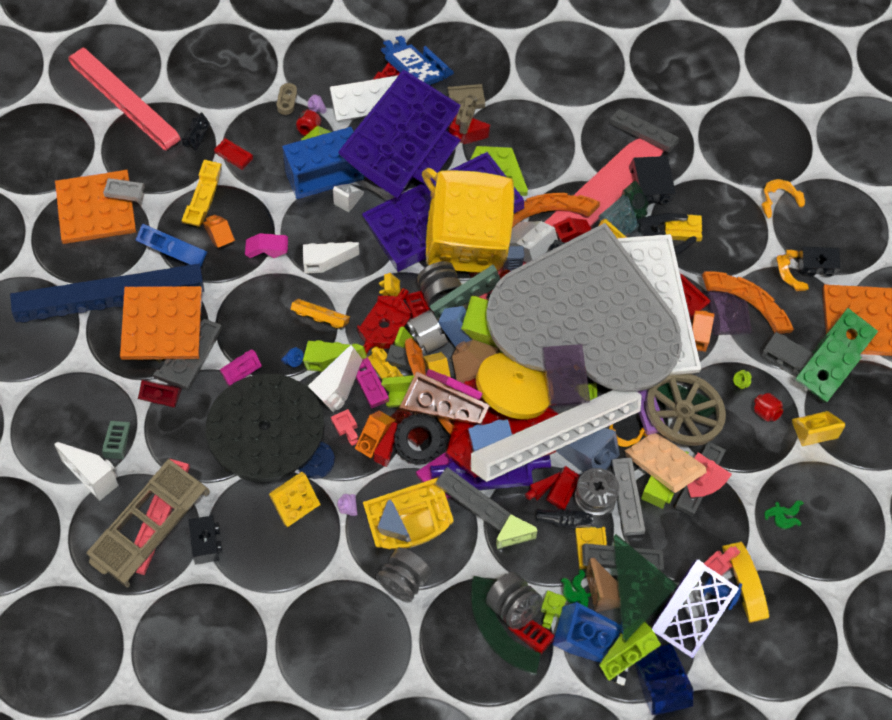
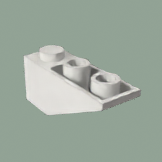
(322, 257)

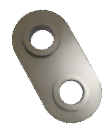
(286, 100)

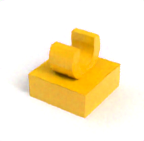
(391, 285)

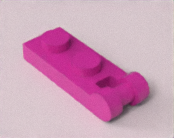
(371, 384)

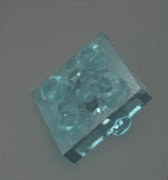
(617, 214)

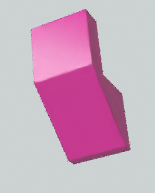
(268, 243)

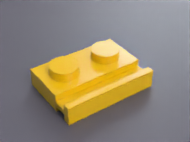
(685, 229)
(588, 535)

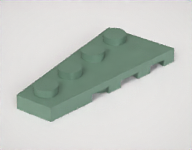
(475, 286)

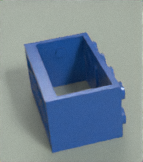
(316, 165)

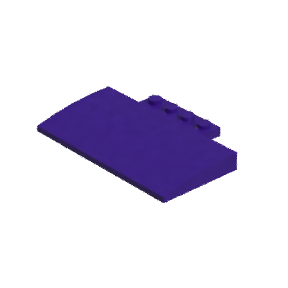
(403, 135)
(403, 221)

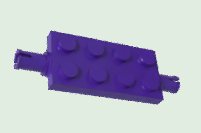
(515, 478)

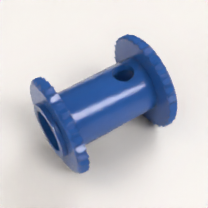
(723, 591)

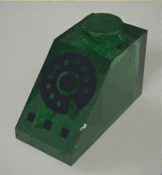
(636, 199)

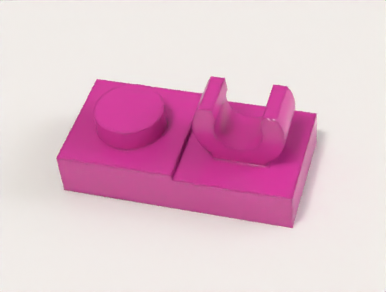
(240, 367)

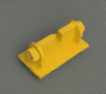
(379, 363)

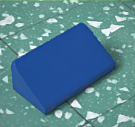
(437, 62)

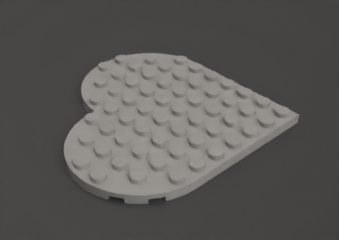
(588, 297)

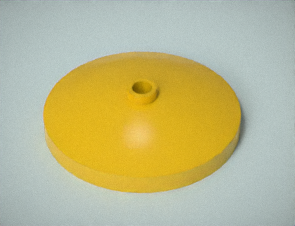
(512, 387)

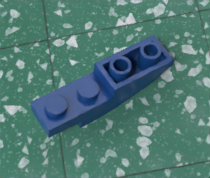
(170, 245)

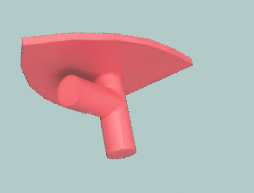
(710, 481)

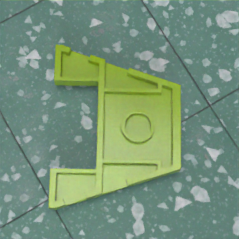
(507, 163)

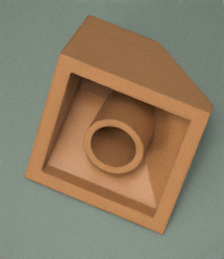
(469, 357)
(602, 587)

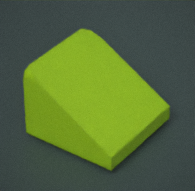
(401, 337)

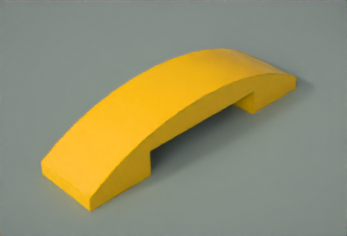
(203, 193)
(752, 591)

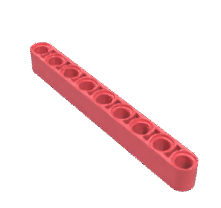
(124, 99)

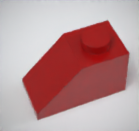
(477, 131)

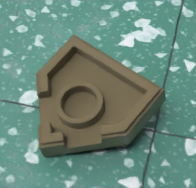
(466, 113)

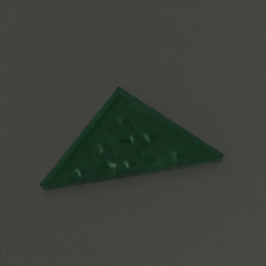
(640, 587)

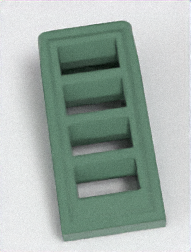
(116, 453)

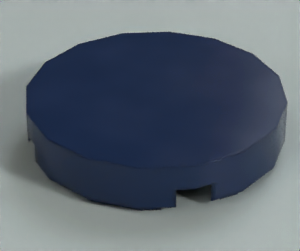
(321, 463)

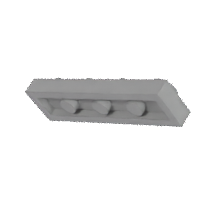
(628, 497)

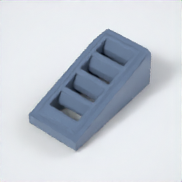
(515, 258)

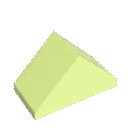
(515, 532)

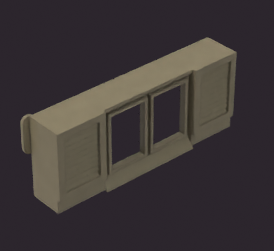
(120, 556)

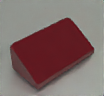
(159, 393)

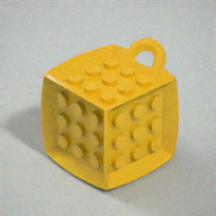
(469, 219)

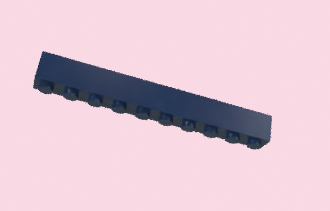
(96, 293)

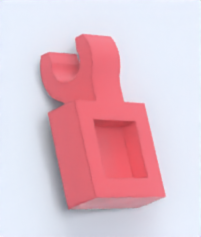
(345, 424)
(720, 562)

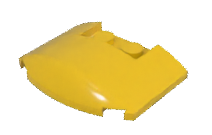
(421, 509)

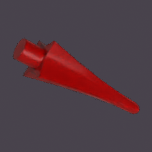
(540, 487)

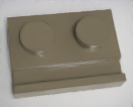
(459, 94)

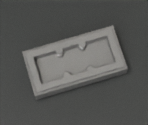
(123, 189)

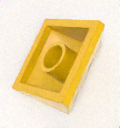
(818, 428)

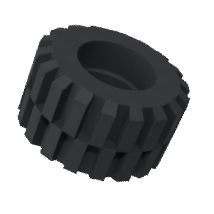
(405, 428)

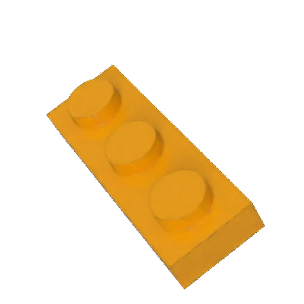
(320, 313)

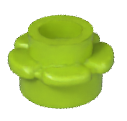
(739, 379)

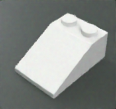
(534, 238)
(337, 379)
(89, 469)

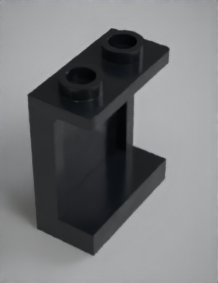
(654, 178)

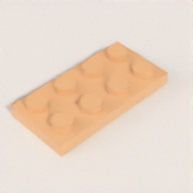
(665, 462)

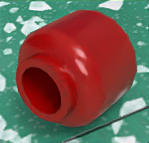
(307, 121)
(768, 407)

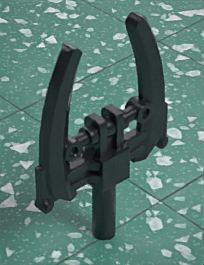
(649, 221)

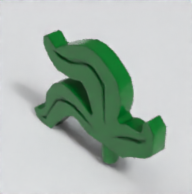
(779, 512)
(573, 596)

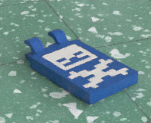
(410, 59)

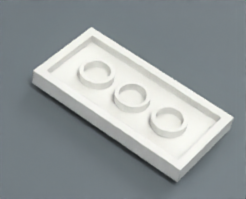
(358, 99)

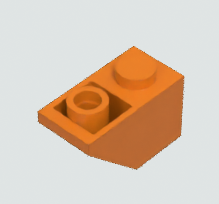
(218, 230)
(702, 327)
(373, 433)

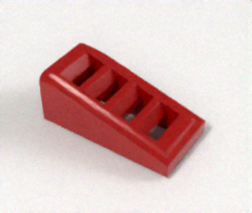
(418, 306)
(384, 449)
(548, 636)

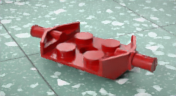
(389, 310)

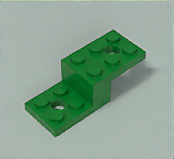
(836, 355)

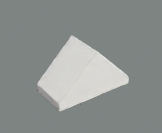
(346, 196)

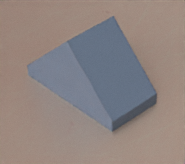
(392, 525)

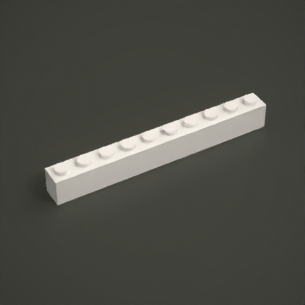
(554, 433)

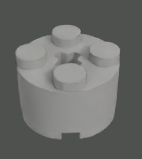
(427, 332)

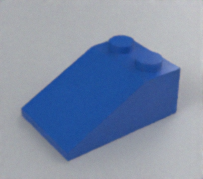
(585, 632)

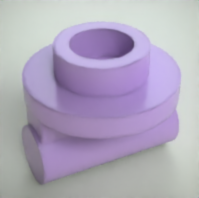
(316, 104)
(347, 504)

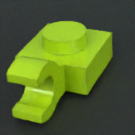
(552, 607)

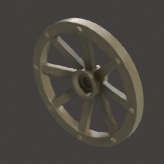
(684, 410)

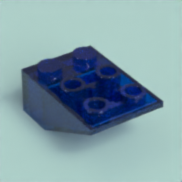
(664, 681)

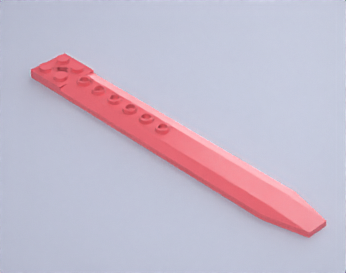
(606, 184)

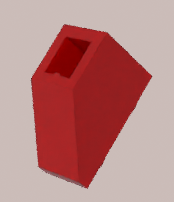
(571, 228)

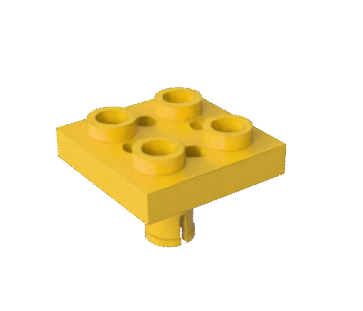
(291, 494)

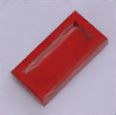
(233, 154)
(563, 488)

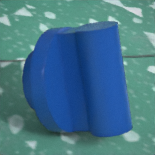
(293, 357)

